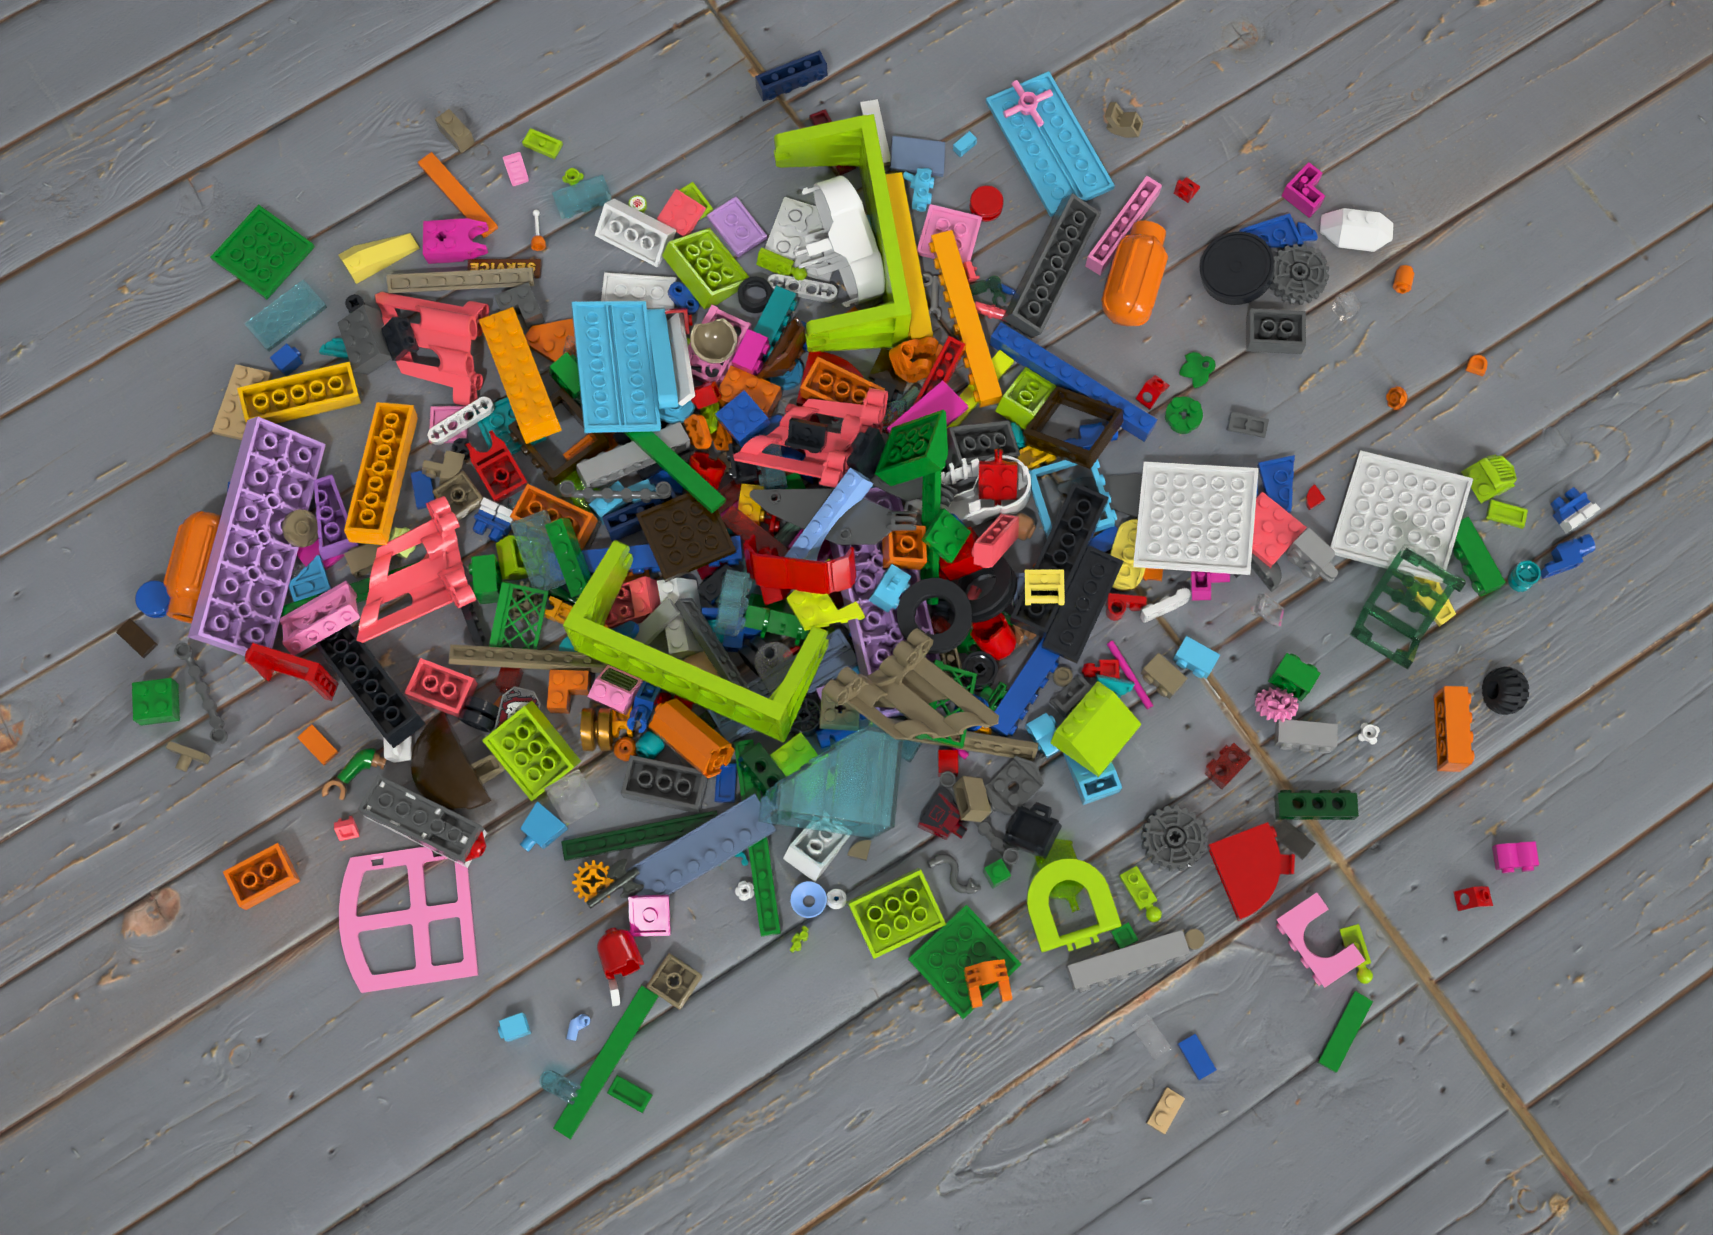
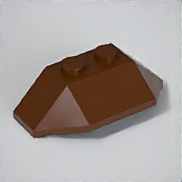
(785, 351)

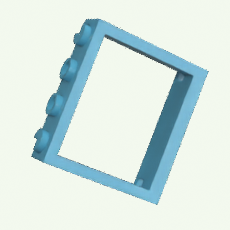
(1040, 504)

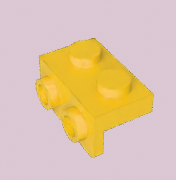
(1034, 458)
(749, 506)

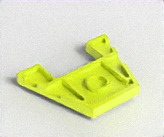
(819, 609)

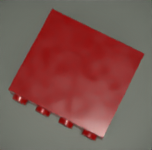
(267, 660)

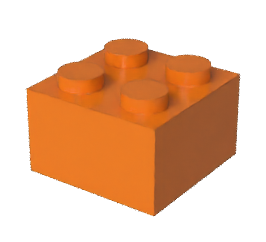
(905, 549)

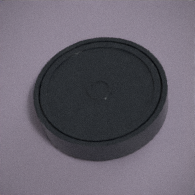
(1237, 268)

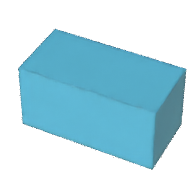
(964, 144)

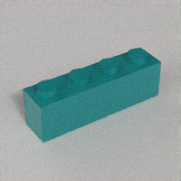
(776, 316)

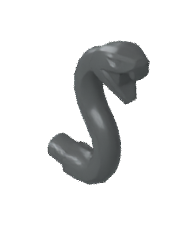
(939, 859)

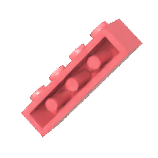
(995, 540)

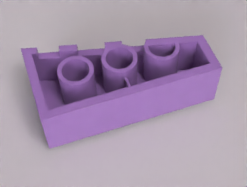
(330, 519)

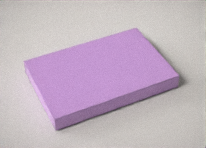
(736, 226)

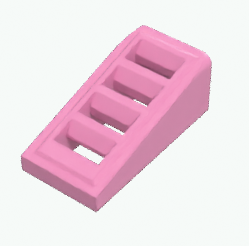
(516, 170)

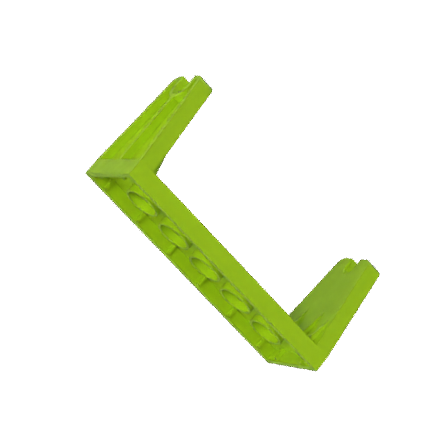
(855, 144)
(590, 637)

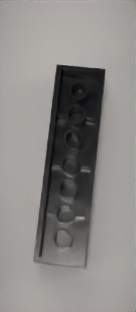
(1062, 551)
(370, 685)

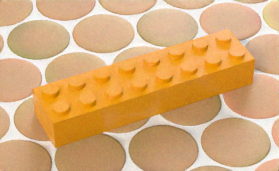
(520, 375)
(381, 474)

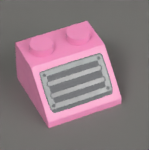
(615, 689)

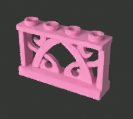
(712, 315)
(319, 618)

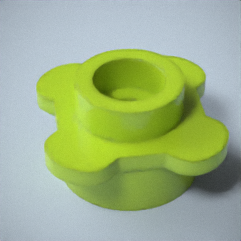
(572, 172)

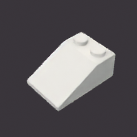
(814, 851)

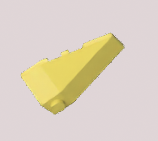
(374, 256)

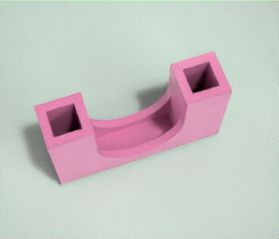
(1325, 969)

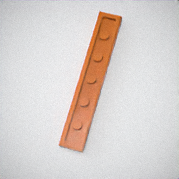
(455, 192)

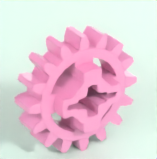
(1276, 704)

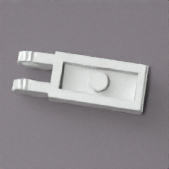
(1165, 605)

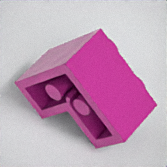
(1302, 190)
(751, 352)
(1202, 582)

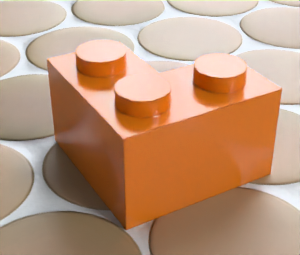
(563, 685)

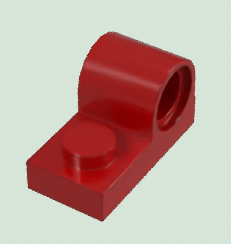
(1122, 601)

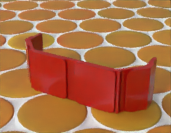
(800, 573)

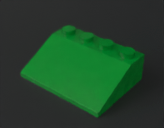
(914, 449)

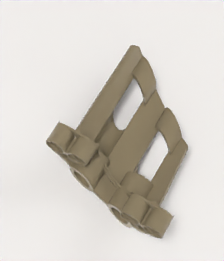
(909, 685)

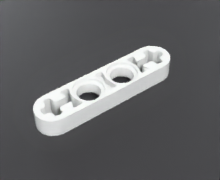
(803, 285)
(459, 418)

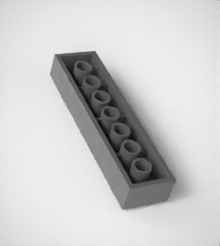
(1051, 266)

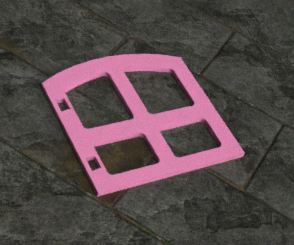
(418, 916)

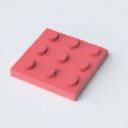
(1273, 530)

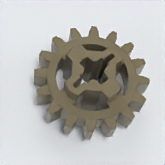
(515, 613)

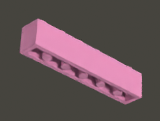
(1132, 212)

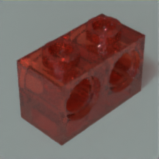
(1230, 768)

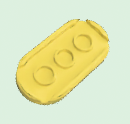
(1124, 549)

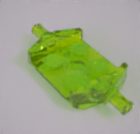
(1065, 889)

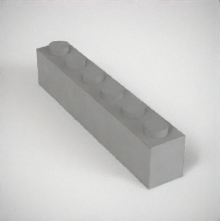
(628, 458)
(1128, 960)

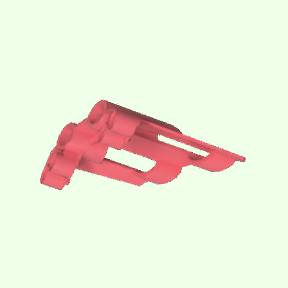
(448, 333)
(831, 462)
(431, 582)

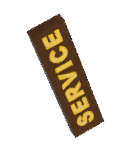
(487, 264)

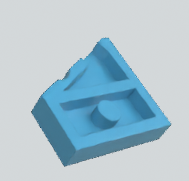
(310, 581)

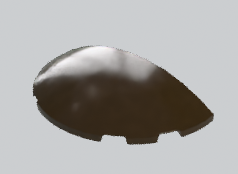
(443, 769)

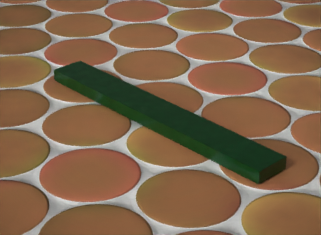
(633, 836)

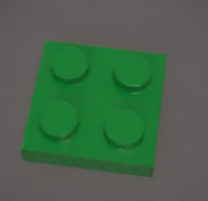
(946, 535)

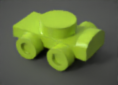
(798, 937)

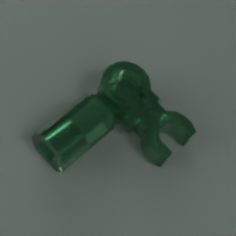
(993, 284)

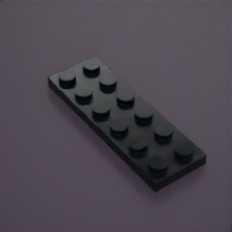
(1082, 604)

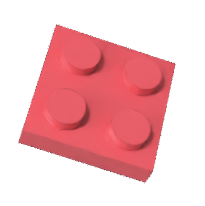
(681, 213)

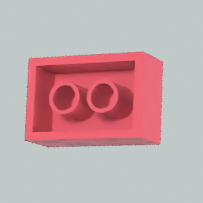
(440, 687)

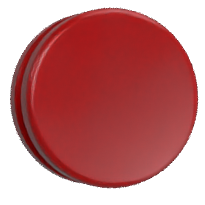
(986, 202)

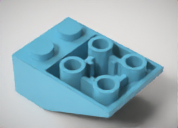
(1089, 785)

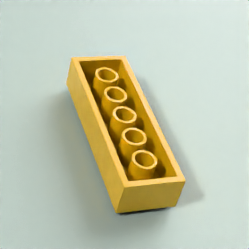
(300, 394)

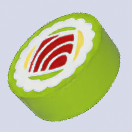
(638, 203)

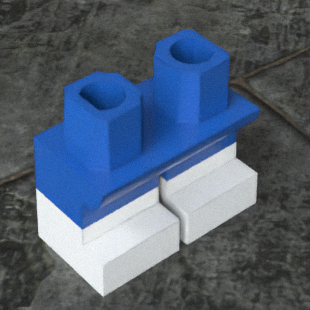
(1574, 512)
(493, 517)

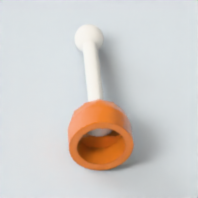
(537, 242)

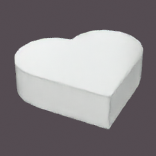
(614, 992)

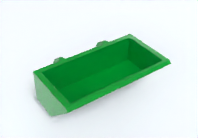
(773, 618)

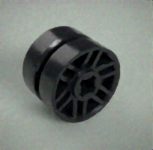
(748, 653)
(987, 666)
(479, 714)
(812, 721)

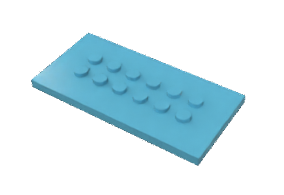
(1057, 153)
(615, 367)

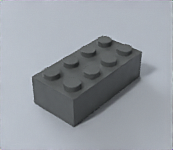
(980, 442)
(664, 784)

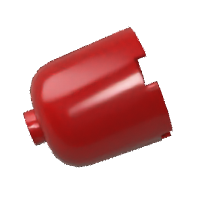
(708, 468)
(994, 637)
(618, 953)

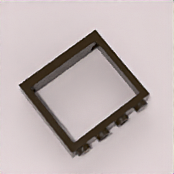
(600, 444)
(1065, 450)

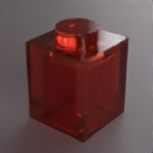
(508, 678)

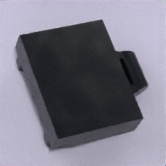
(866, 452)
(1033, 831)

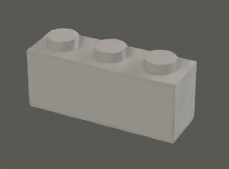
(1306, 735)

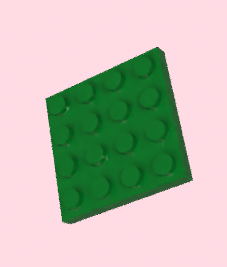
(262, 252)
(956, 946)

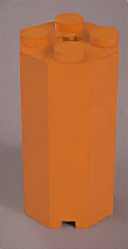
(691, 737)

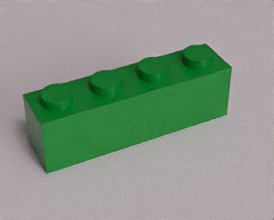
(569, 555)
(1476, 559)

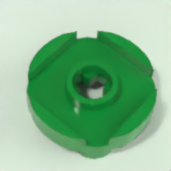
(1187, 405)

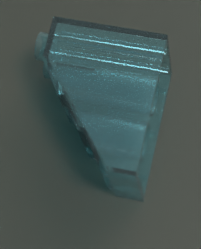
(843, 789)

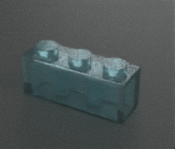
(582, 197)
(771, 477)

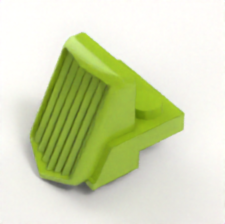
(1491, 477)

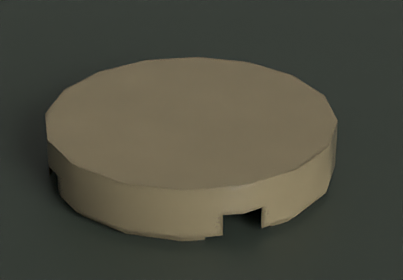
(300, 528)

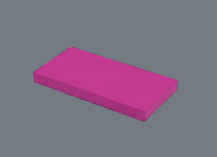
(938, 399)

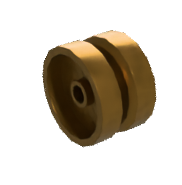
(596, 728)

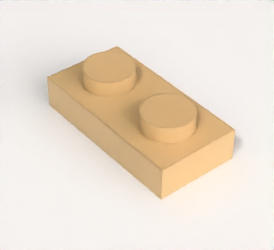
(1165, 1110)

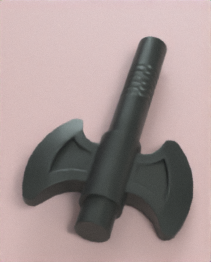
(623, 879)

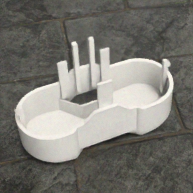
(846, 241)
(967, 504)

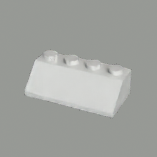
(634, 232)
(679, 637)

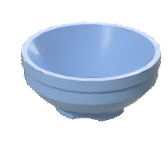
(808, 889)

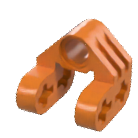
(913, 349)
(700, 435)
(987, 973)

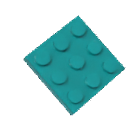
(498, 422)

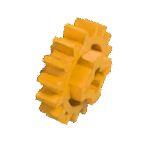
(585, 882)

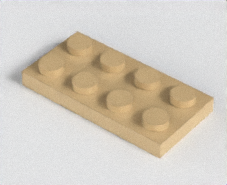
(230, 418)

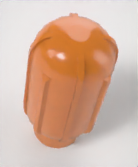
(1135, 275)
(189, 563)

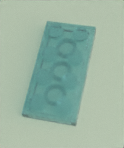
(285, 315)
(537, 551)

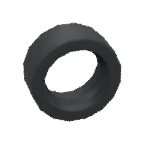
(754, 282)

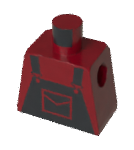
(942, 819)

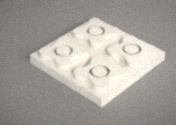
(788, 232)

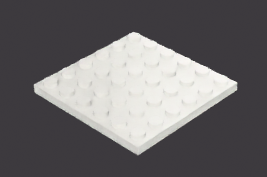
(1400, 505)
(1196, 518)

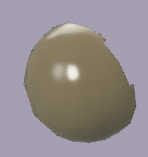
(713, 341)

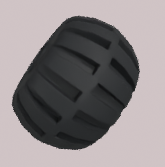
(1505, 690)

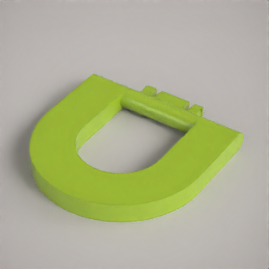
(1040, 913)

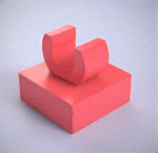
(970, 272)
(346, 829)

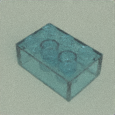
(732, 603)

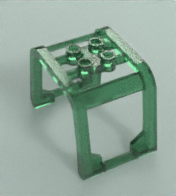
(1361, 633)

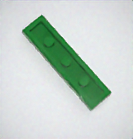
(1345, 1032)

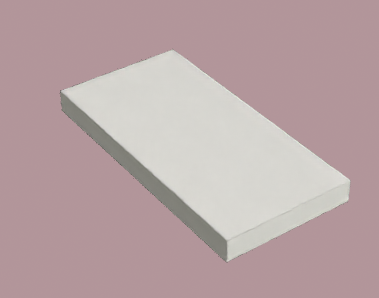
(638, 288)

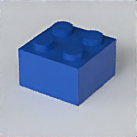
(742, 418)

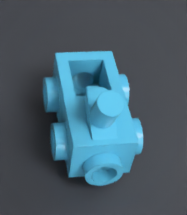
(921, 184)

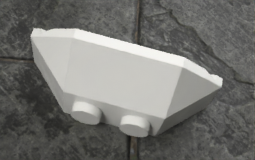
(1356, 229)

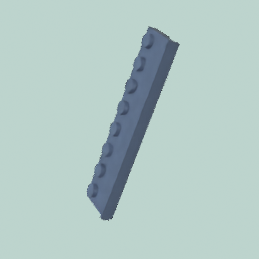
(837, 656)
(702, 849)

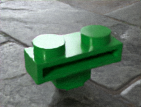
(992, 696)

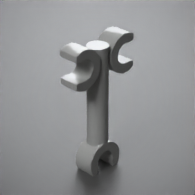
(934, 284)

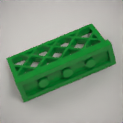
(502, 615)
(948, 741)

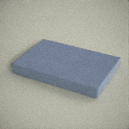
(913, 153)

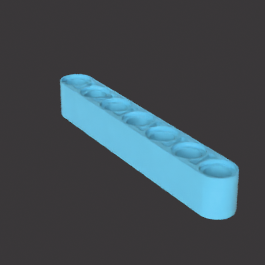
(662, 359)

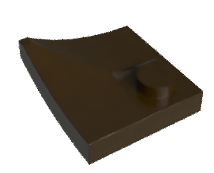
(884, 371)

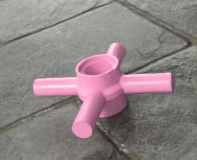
(1027, 97)

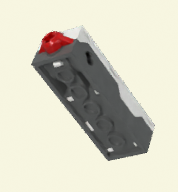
(423, 821)

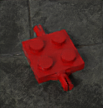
(998, 479)

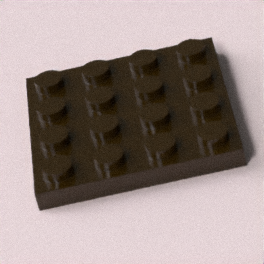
(684, 535)

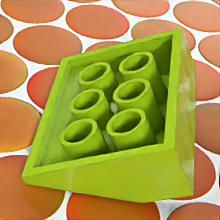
(705, 267)
(1096, 729)
(531, 750)
(896, 913)

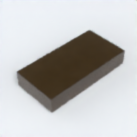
(136, 638)

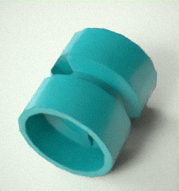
(1524, 576)

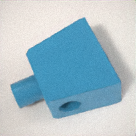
(541, 828)

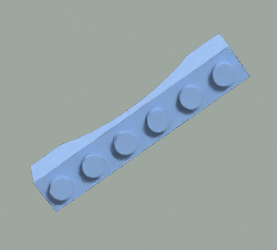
(846, 494)

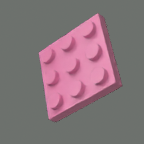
(964, 227)

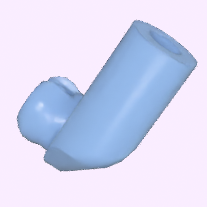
(577, 1024)

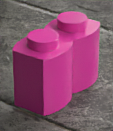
(1515, 856)

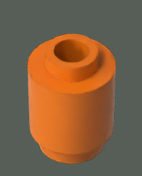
(1403, 279)

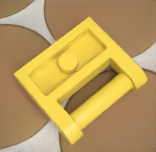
(1044, 581)

